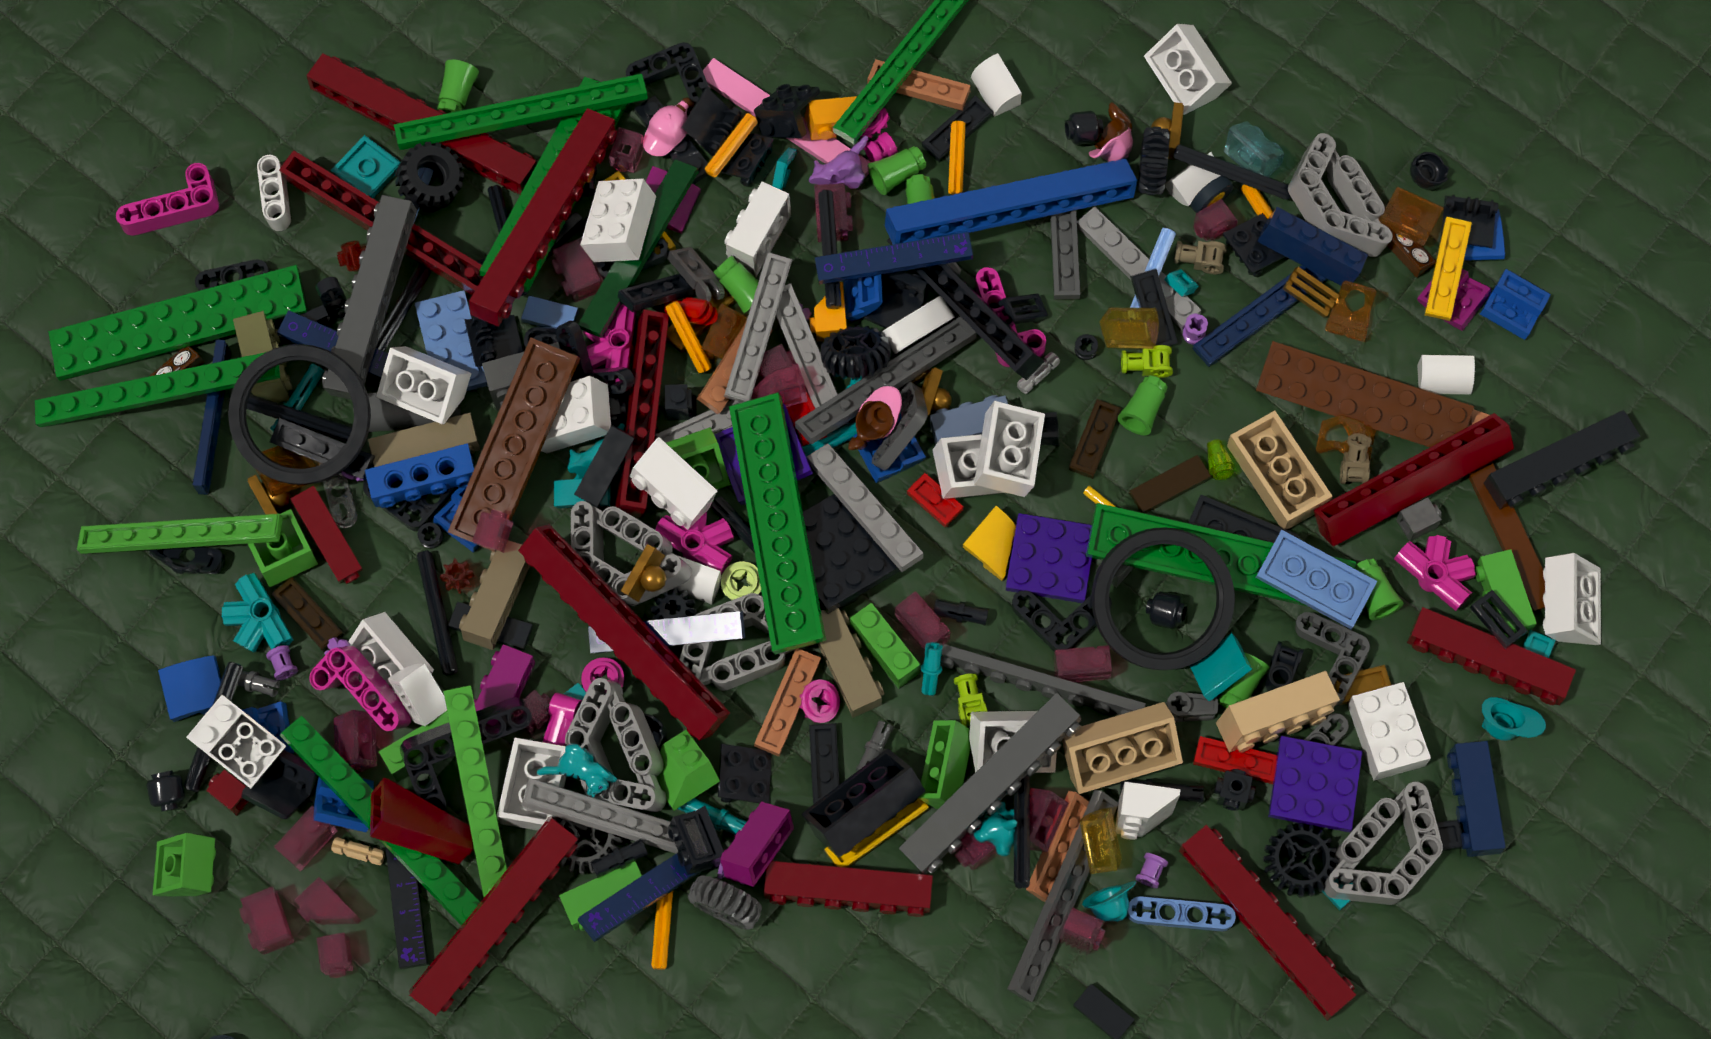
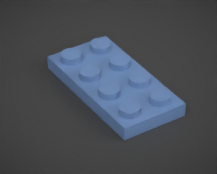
(446, 333)
(1316, 579)

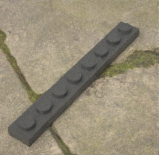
(896, 374)
(1028, 679)
(1056, 910)

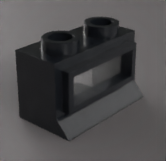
(696, 841)

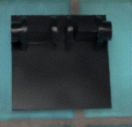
(711, 121)
(749, 158)
(1478, 212)
(1244, 242)
(492, 342)
(744, 774)

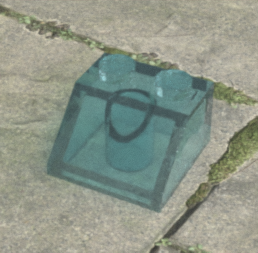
(1252, 149)

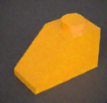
(823, 115)
(828, 320)

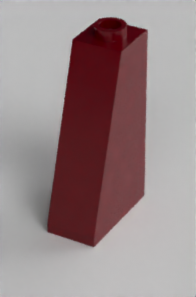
(327, 535)
(417, 824)

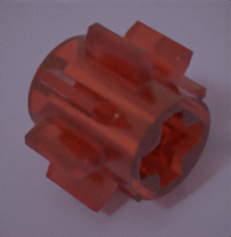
(350, 255)
(450, 574)

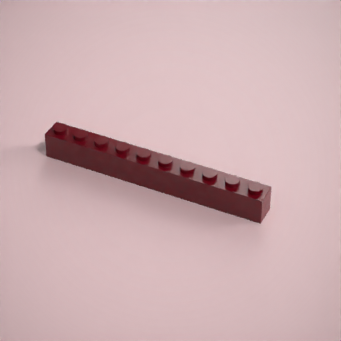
(392, 106)
(360, 209)
(542, 218)
(624, 632)

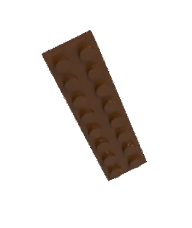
(1361, 396)
(516, 436)

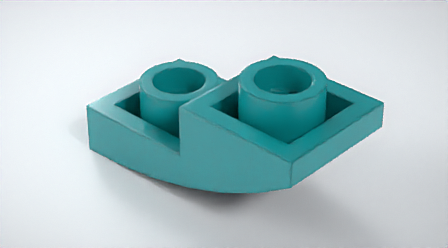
(565, 490)

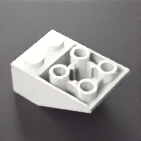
(236, 741)

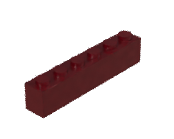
(1485, 655)
(848, 887)

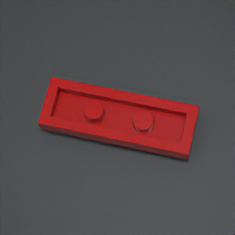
(1255, 763)

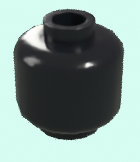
(1083, 127)
(1166, 610)
(165, 790)

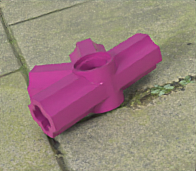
(605, 349)
(708, 538)
(1436, 561)

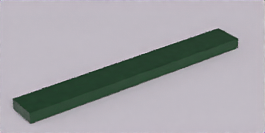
(624, 273)

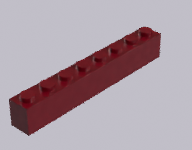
(642, 405)
(1414, 479)
(493, 915)
(1267, 922)

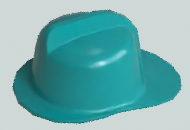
(1509, 720)
(1110, 902)

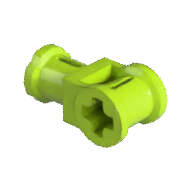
(1148, 361)
(968, 702)

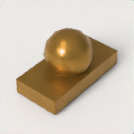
(1173, 126)
(935, 397)
(268, 503)
(645, 574)

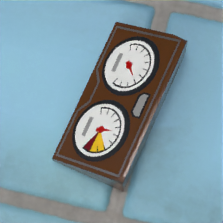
(1411, 254)
(181, 360)

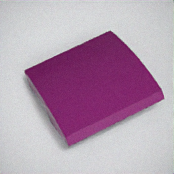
(685, 208)
(1468, 300)

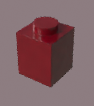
(227, 791)

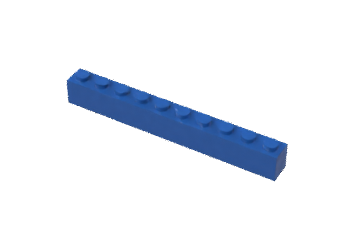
(1011, 202)

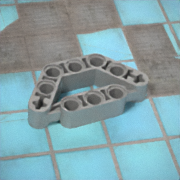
(1362, 224)
(589, 522)
(733, 663)
(613, 709)
(1378, 825)

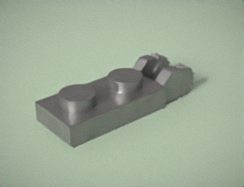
(696, 273)

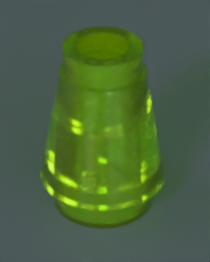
(1219, 461)

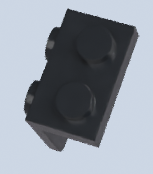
(780, 112)
(900, 297)
(283, 786)

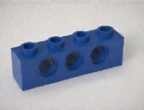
(408, 471)

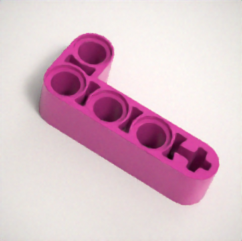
(130, 215)
(994, 296)
(388, 713)

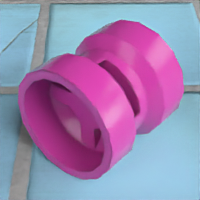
(880, 148)

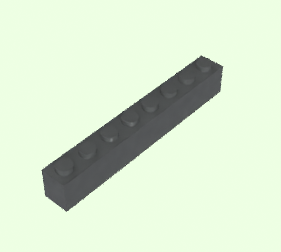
(372, 290)
(991, 784)

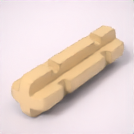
(358, 851)

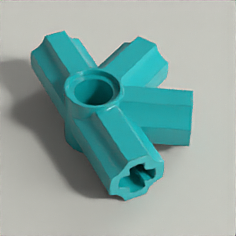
(248, 615)

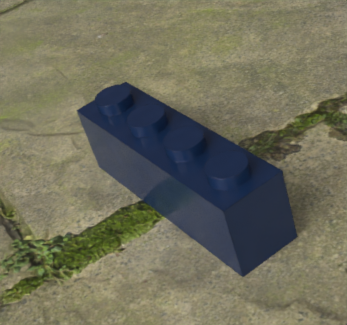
(1312, 247)
(1476, 799)

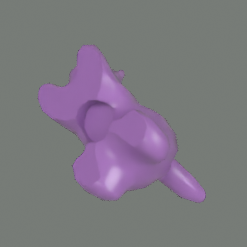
(842, 169)

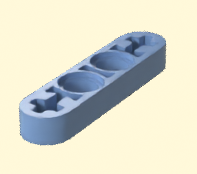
(1180, 919)

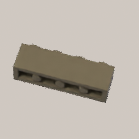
(424, 440)
(495, 597)
(847, 665)

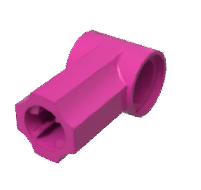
(562, 712)

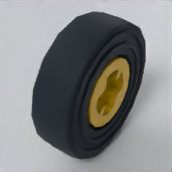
(1211, 193)

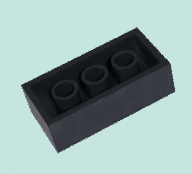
(863, 802)

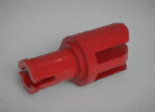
(697, 310)

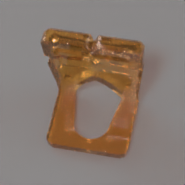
(1350, 323)
(1351, 425)

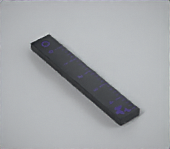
(406, 915)

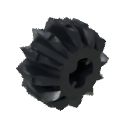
(665, 605)

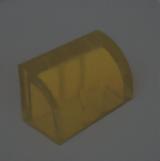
(1130, 327)
(1101, 841)

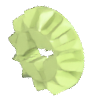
(736, 572)

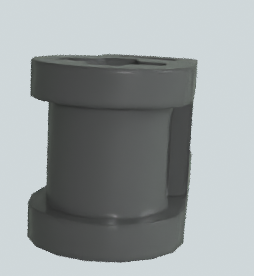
(1194, 707)

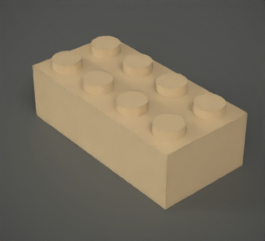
(1278, 470)
(1277, 712)
(1122, 748)

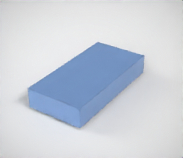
(547, 313)

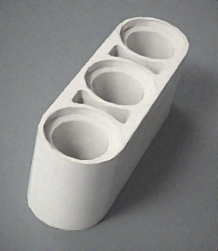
(273, 203)
(918, 324)

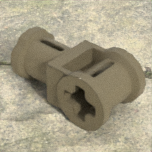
(1202, 256)
(1356, 461)

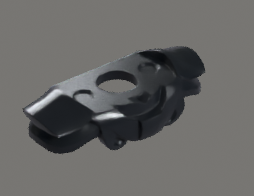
(205, 560)

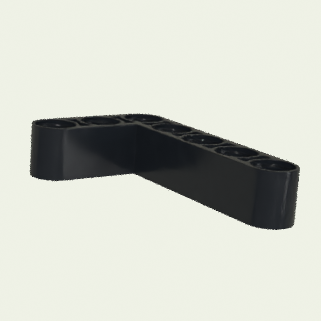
(429, 754)

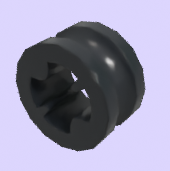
(1086, 338)
(427, 527)

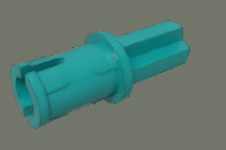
(931, 668)

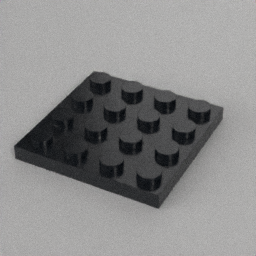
(843, 554)

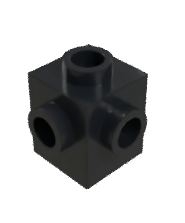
(1230, 798)

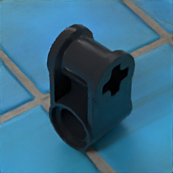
(1283, 664)

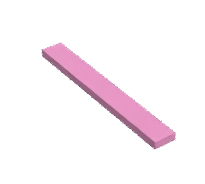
(750, 96)

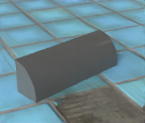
(391, 417)

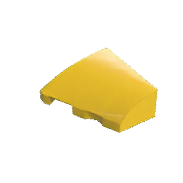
(993, 542)

